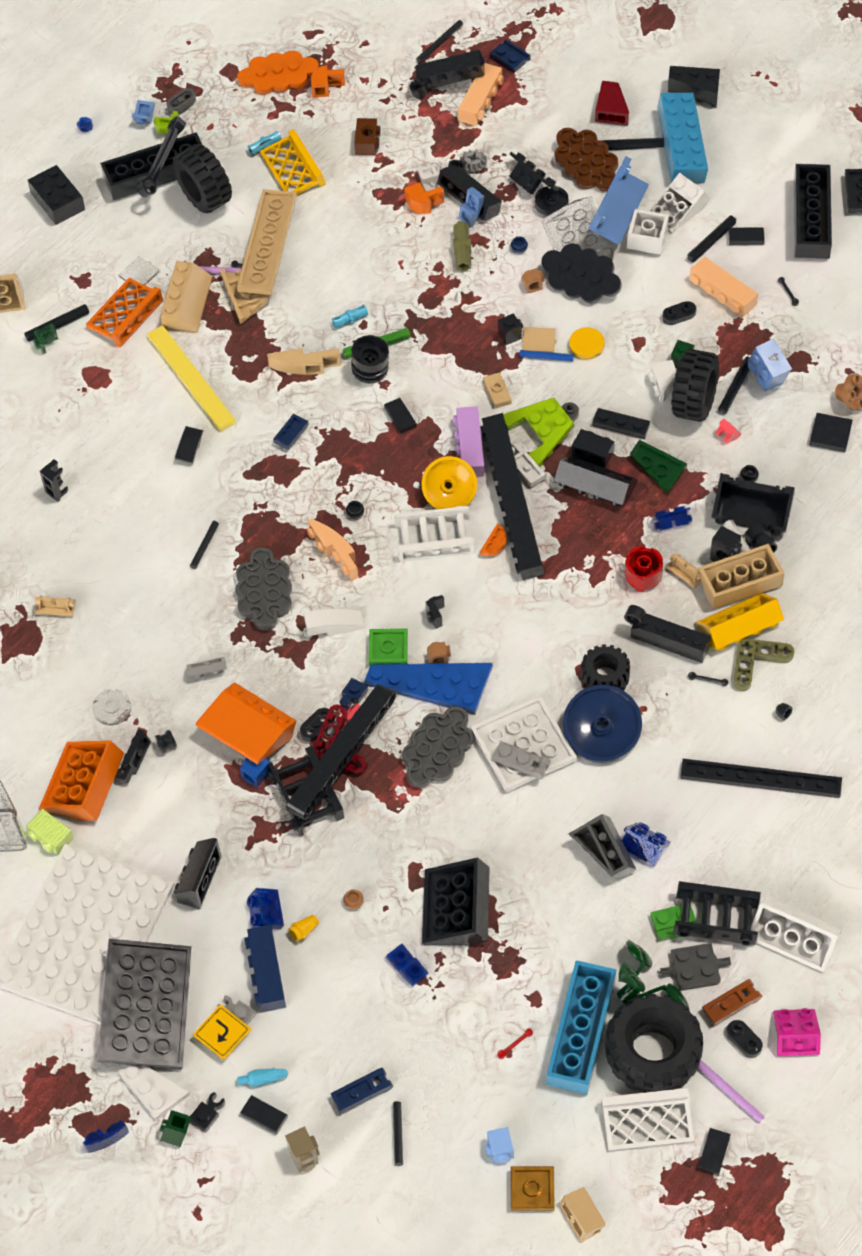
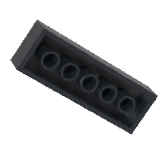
(127, 171)
(812, 211)

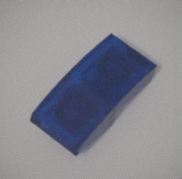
(406, 965)
(98, 1140)

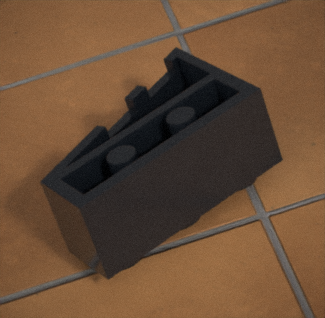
(700, 81)

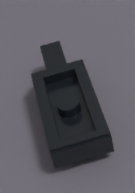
(133, 757)

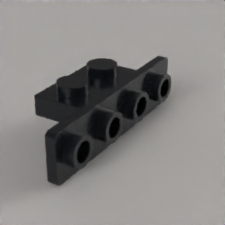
(528, 176)

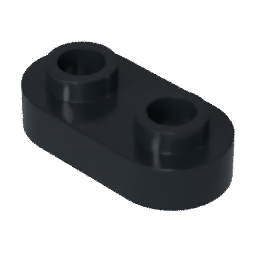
(680, 313)
(313, 724)
(743, 1038)

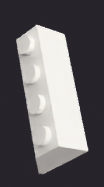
(795, 933)

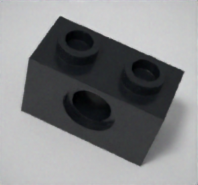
(724, 544)

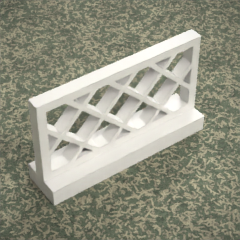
(647, 1100)

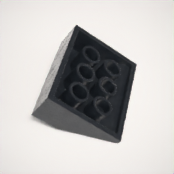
(456, 903)

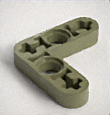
(754, 652)

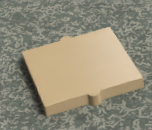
(539, 339)

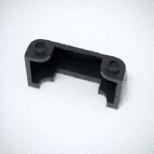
(753, 504)

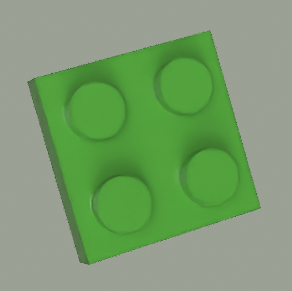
(388, 646)

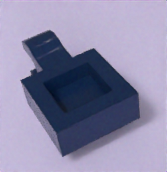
(353, 692)

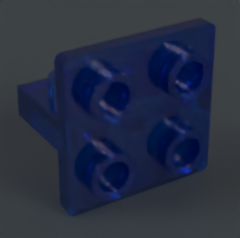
(644, 842)

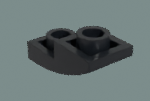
(189, 444)

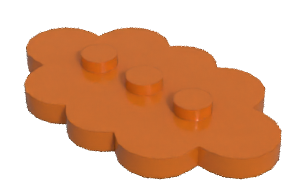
(277, 72)

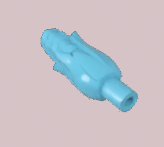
(262, 1076)

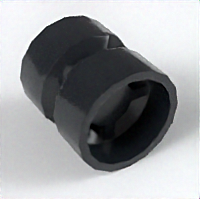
(758, 536)

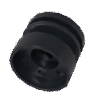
(369, 359)

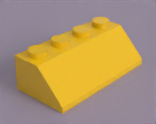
(741, 620)

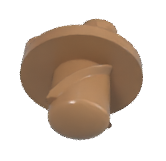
(850, 391)

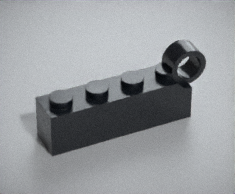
(446, 72)
(456, 183)
(667, 634)

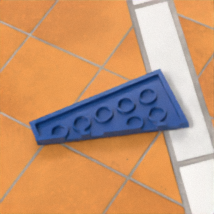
(436, 683)

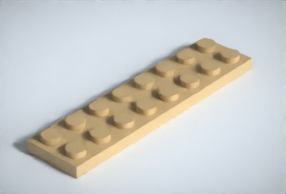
(267, 242)

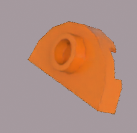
(495, 543)

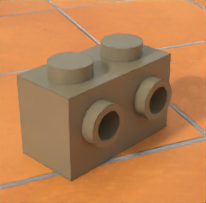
(302, 1149)

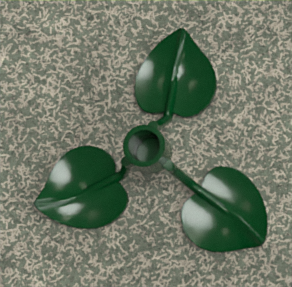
(635, 985)

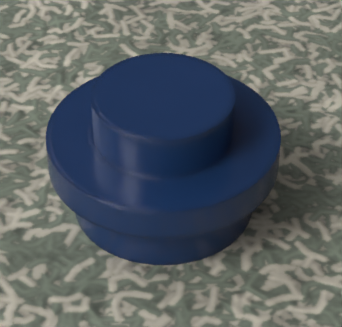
(519, 244)

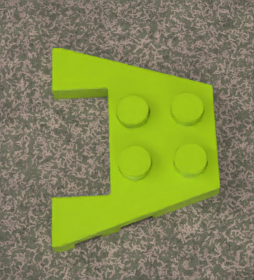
(547, 421)

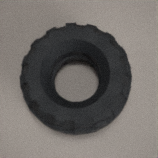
(658, 1016)

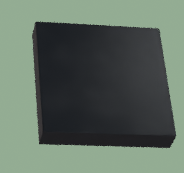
(831, 432)

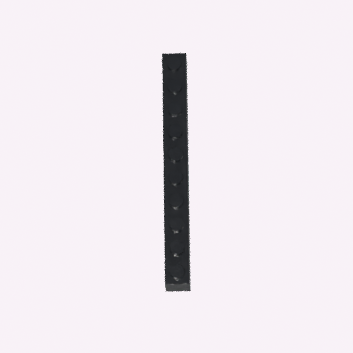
(512, 496)

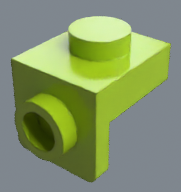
(161, 123)

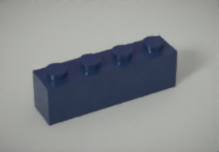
(266, 968)

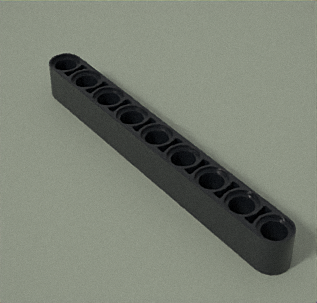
(341, 752)

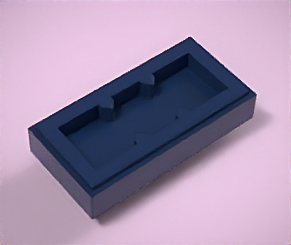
(290, 431)

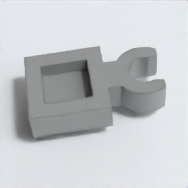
(240, 1010)

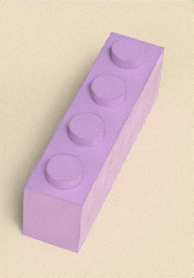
(469, 438)

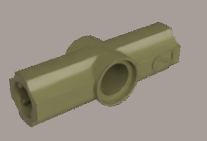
(462, 246)

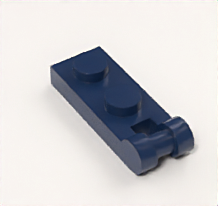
(361, 1090)

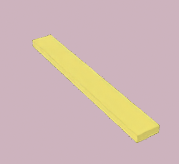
(191, 378)

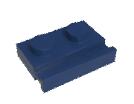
(510, 56)

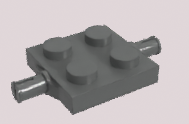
(695, 966)

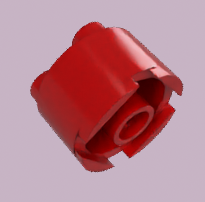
(643, 568)

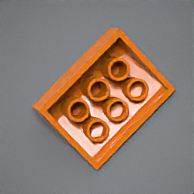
(247, 723)
(82, 779)

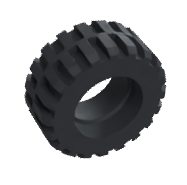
(202, 178)
(695, 385)

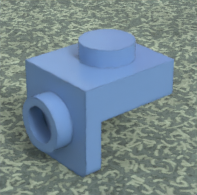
(143, 112)

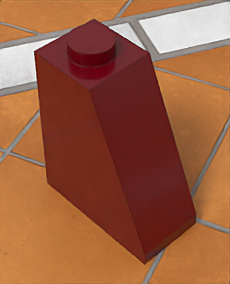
(611, 105)

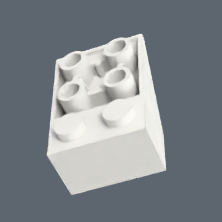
(680, 201)

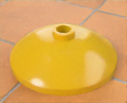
(450, 470)

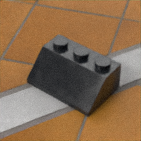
(198, 873)

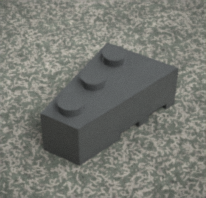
(605, 846)

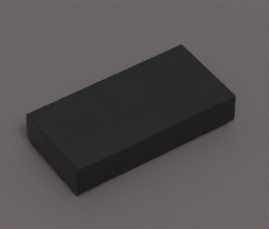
(746, 236)
(400, 415)
(264, 1114)
(714, 1151)

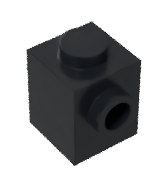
(510, 329)

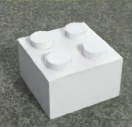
(647, 231)

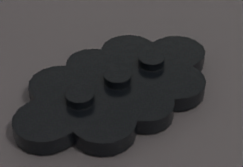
(581, 273)

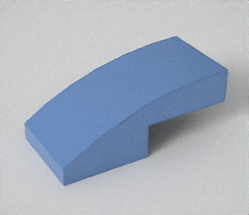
(471, 208)

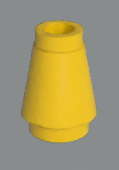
(301, 929)

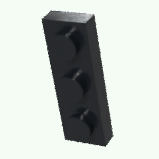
(621, 423)

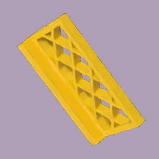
(299, 149)

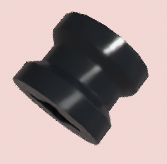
(165, 741)

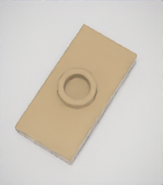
(497, 390)

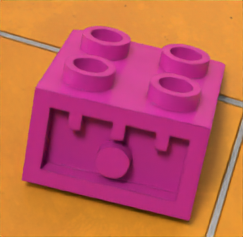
(797, 1032)

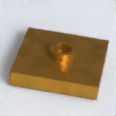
(532, 1188)

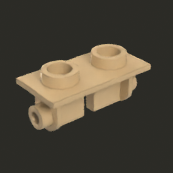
(684, 570)
(55, 606)

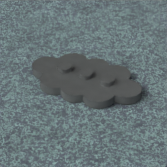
(263, 589)
(437, 747)

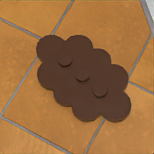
(586, 158)

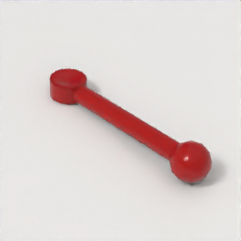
(502, 1053)

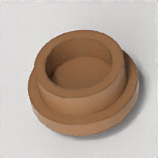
(353, 899)

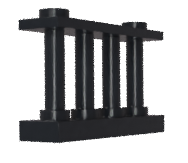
(310, 760)
(719, 895)

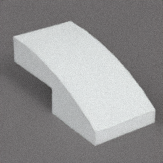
(428, 177)

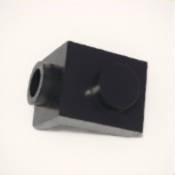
(432, 610)

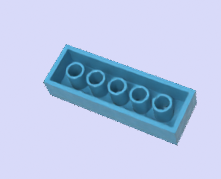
(682, 136)
(581, 1027)

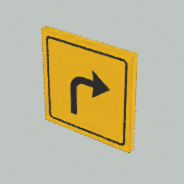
(222, 1032)

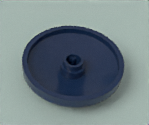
(602, 723)

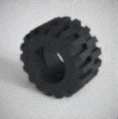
(605, 657)

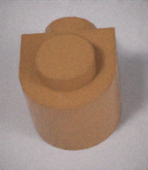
(533, 280)
(438, 653)

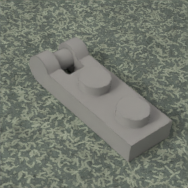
(521, 760)

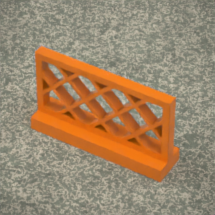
(135, 317)

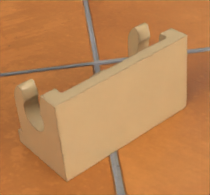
(582, 1214)

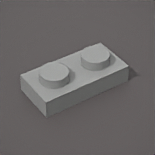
(200, 668)

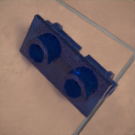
(665, 519)

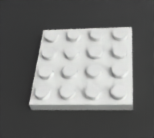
(530, 729)

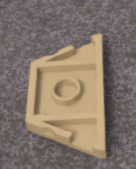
(244, 303)

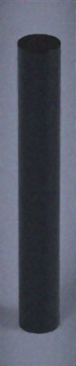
(204, 544)
(397, 1125)

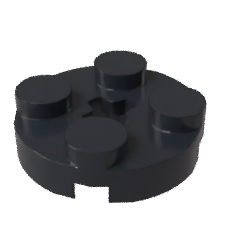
(544, 206)

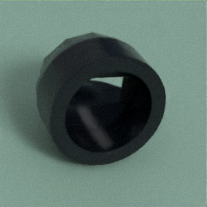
(783, 711)

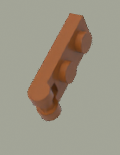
(731, 1002)

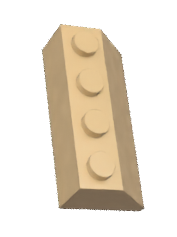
(186, 297)
(741, 576)

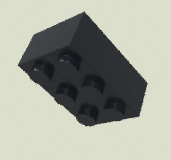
(56, 194)

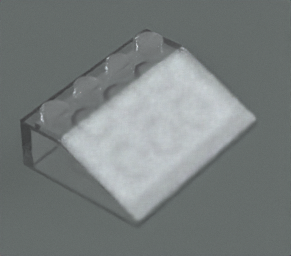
(571, 226)

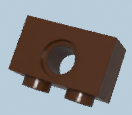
(366, 136)

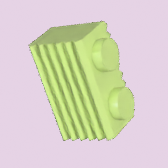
(49, 832)

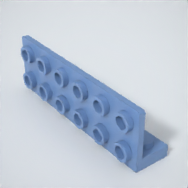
(619, 204)

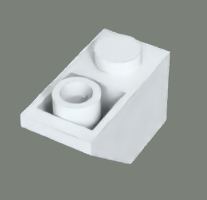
(663, 377)

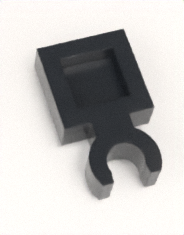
(206, 1115)

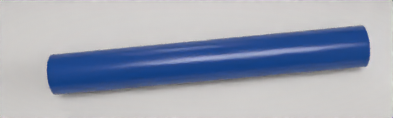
(546, 355)

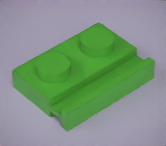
(664, 921)

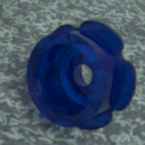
(85, 124)

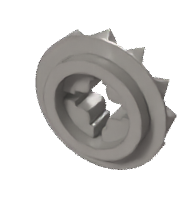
(478, 164)

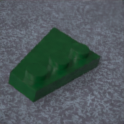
(658, 465)

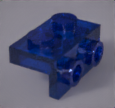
(265, 908)

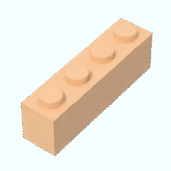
(479, 95)
(723, 286)

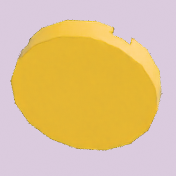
(586, 343)

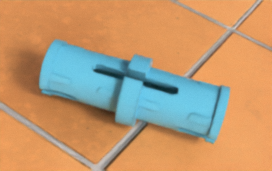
(254, 148)
(349, 316)

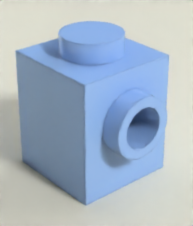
(499, 1145)

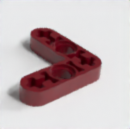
(341, 720)

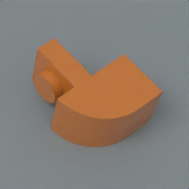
(323, 79)
(422, 201)

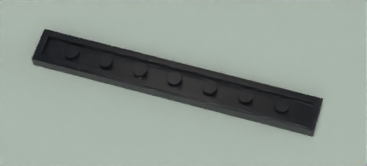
(761, 778)

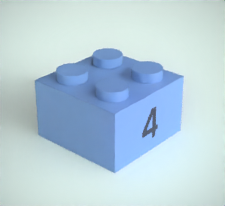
(769, 365)

